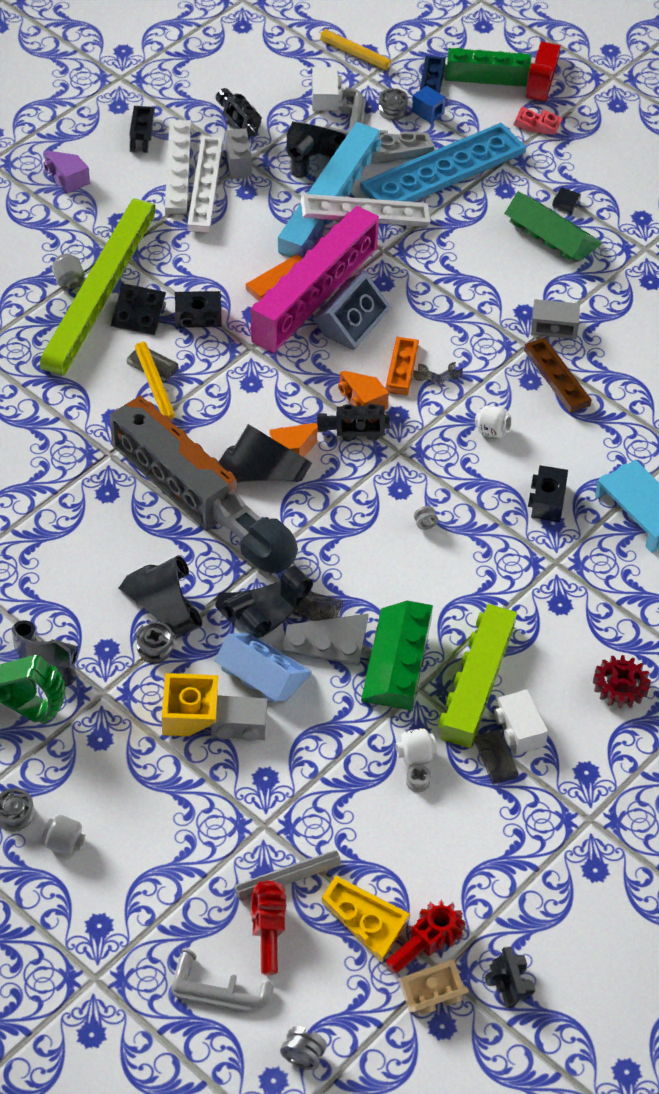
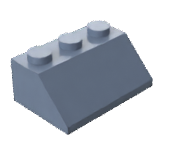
(352, 311)

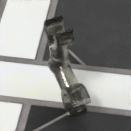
(439, 379)

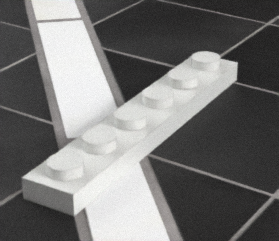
(178, 167)
(205, 184)
(388, 211)

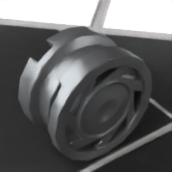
(393, 104)
(154, 640)
(15, 810)
(303, 1048)

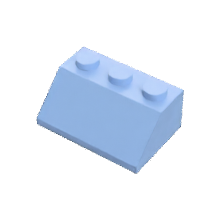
(261, 666)

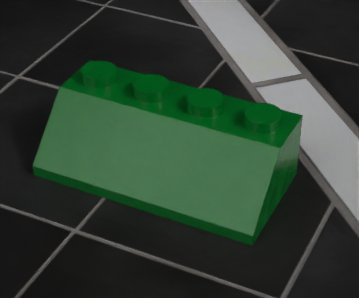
(488, 67)
(551, 227)
(398, 655)

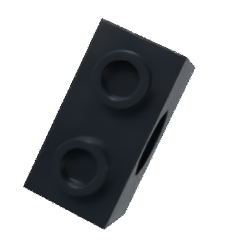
(198, 309)
(549, 493)

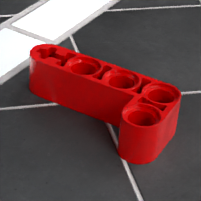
(543, 71)

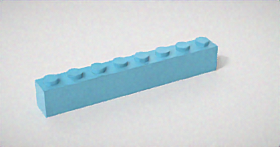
(335, 180)

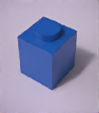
(428, 104)

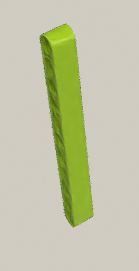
(97, 287)

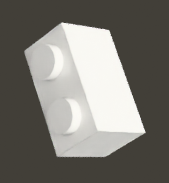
(326, 89)
(521, 722)

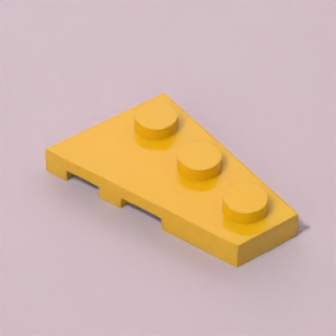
(366, 916)

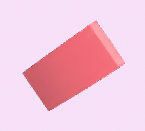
(545, 123)

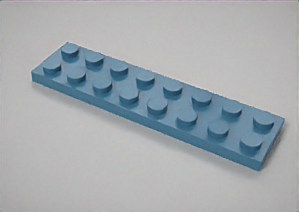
(445, 166)

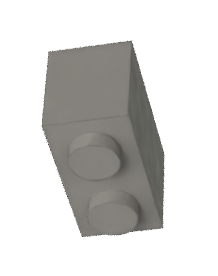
(238, 153)
(555, 319)
(240, 718)

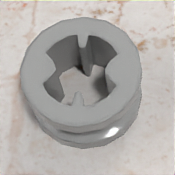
(425, 517)
(418, 771)

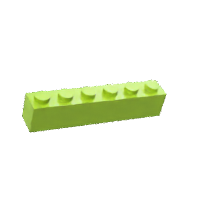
(478, 675)

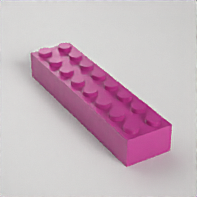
(314, 279)

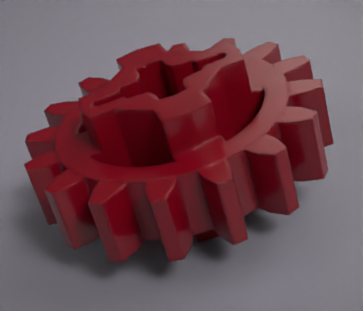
(621, 681)

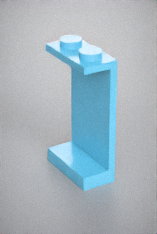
(637, 494)

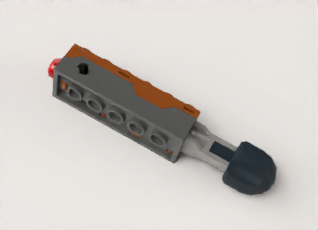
(197, 483)

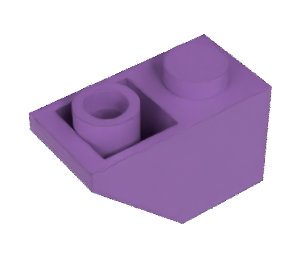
(67, 170)

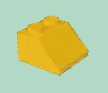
(188, 703)

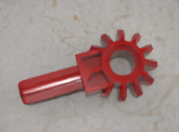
(268, 921)
(428, 936)

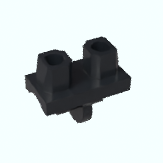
(507, 979)

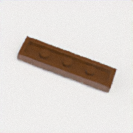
(557, 375)

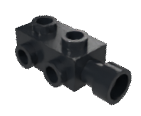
(239, 111)
(355, 421)

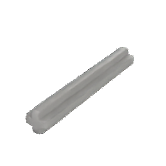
(291, 873)

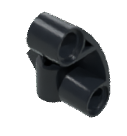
(308, 140)
(263, 459)
(160, 594)
(268, 606)
(54, 652)

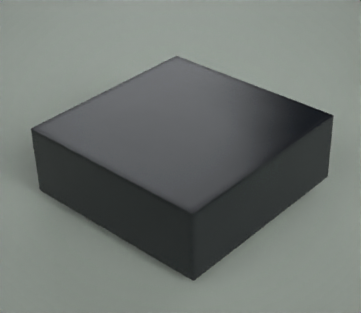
(566, 200)

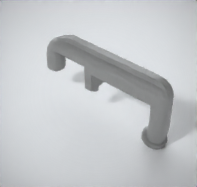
(355, 110)
(216, 995)

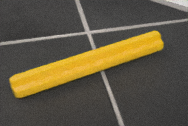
(355, 49)
(154, 379)

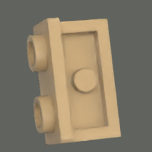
(432, 986)

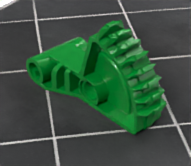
(19, 688)

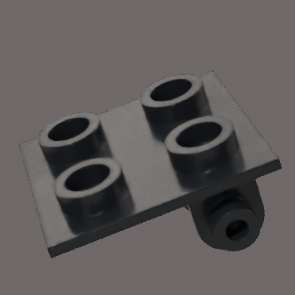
(138, 309)

